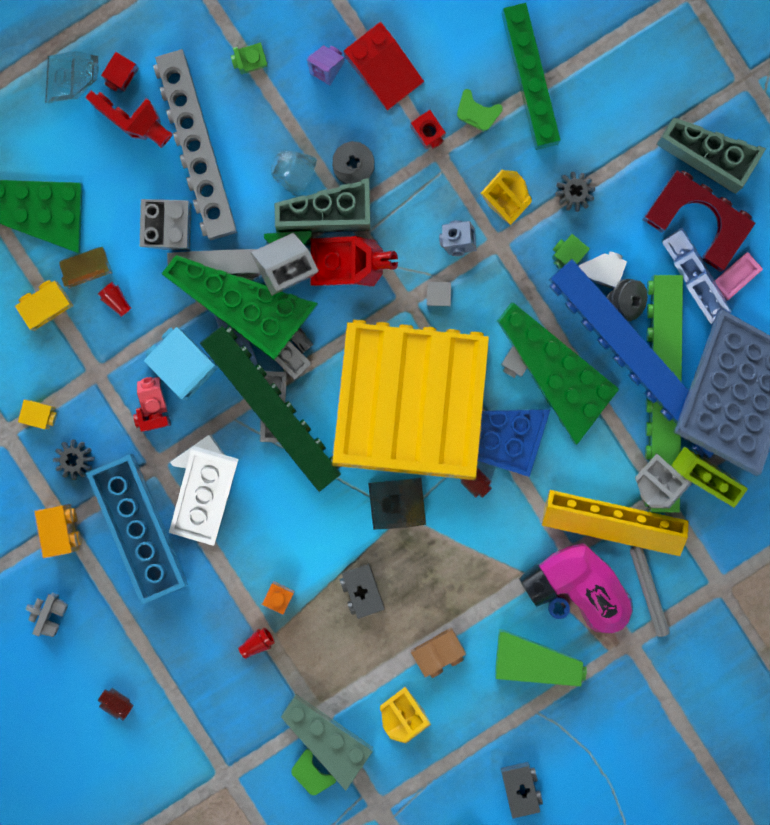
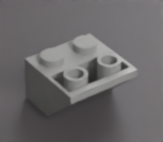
(165, 224)
(284, 263)

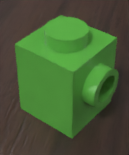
(568, 250)

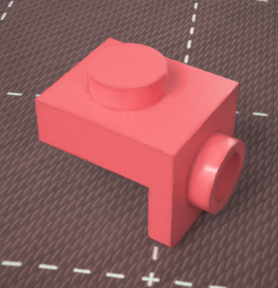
(151, 396)

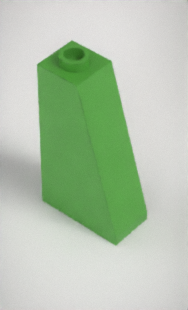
(531, 662)

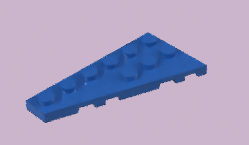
(511, 438)

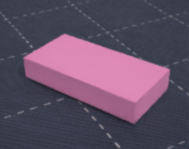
(738, 275)

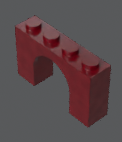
(732, 224)

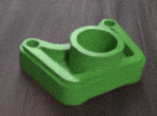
(476, 114)
(310, 776)

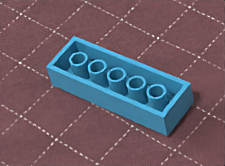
(137, 529)

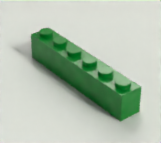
(530, 76)

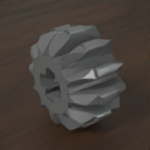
(575, 183)
(66, 457)

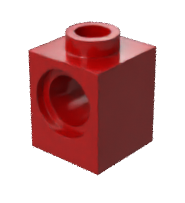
(119, 72)
(421, 122)

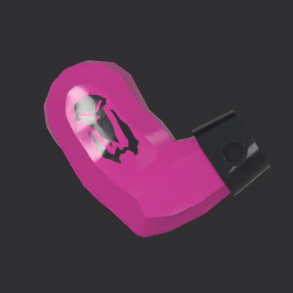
(587, 583)

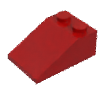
(383, 66)

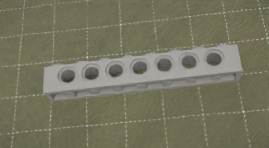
(177, 63)

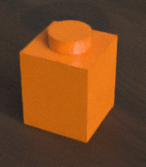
(278, 597)

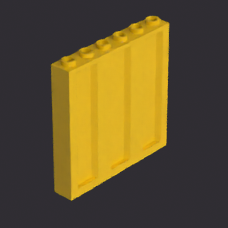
(411, 400)

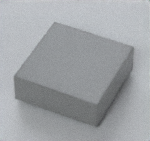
(439, 294)

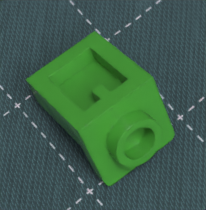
(249, 58)

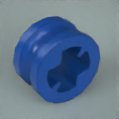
(566, 609)

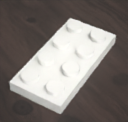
(203, 495)

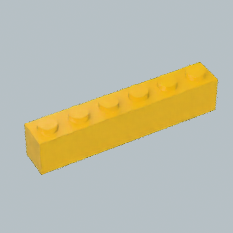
(615, 523)

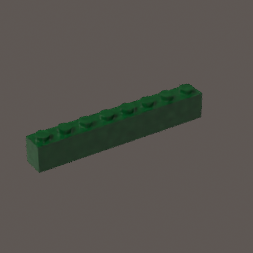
(270, 408)

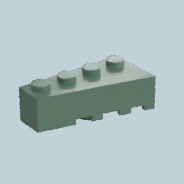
(711, 153)
(326, 211)
(328, 740)

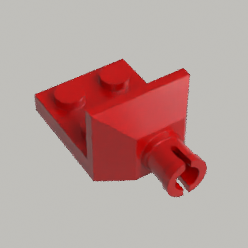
(141, 125)
(349, 261)

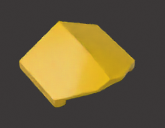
(507, 195)
(403, 717)

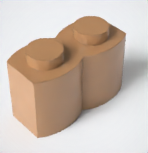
(438, 653)

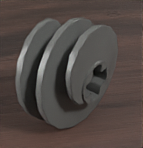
(342, 158)
(629, 298)

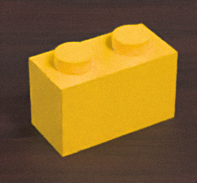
(43, 305)

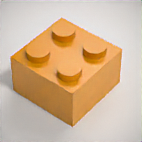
(58, 530)

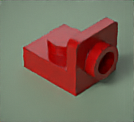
(155, 421)

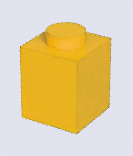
(37, 414)

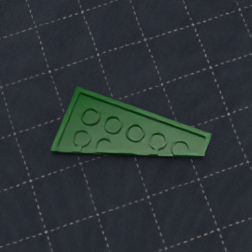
(43, 210)
(242, 304)
(564, 378)

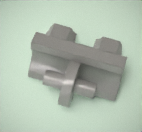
(44, 625)

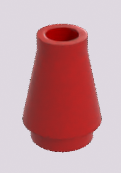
(114, 298)
(258, 642)

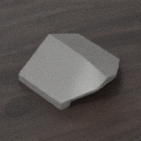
(660, 483)

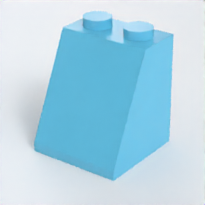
(180, 363)

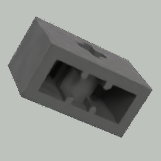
(372, 601)
(526, 803)

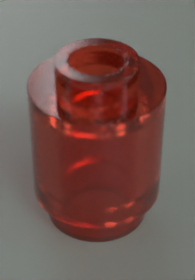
(479, 486)
(115, 704)

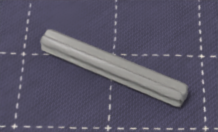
(649, 591)

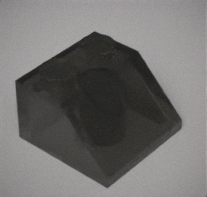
(397, 503)

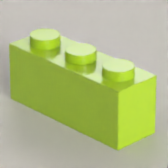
(709, 477)

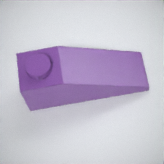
(325, 63)

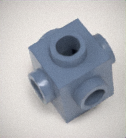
(458, 238)

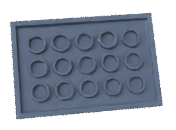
(731, 395)

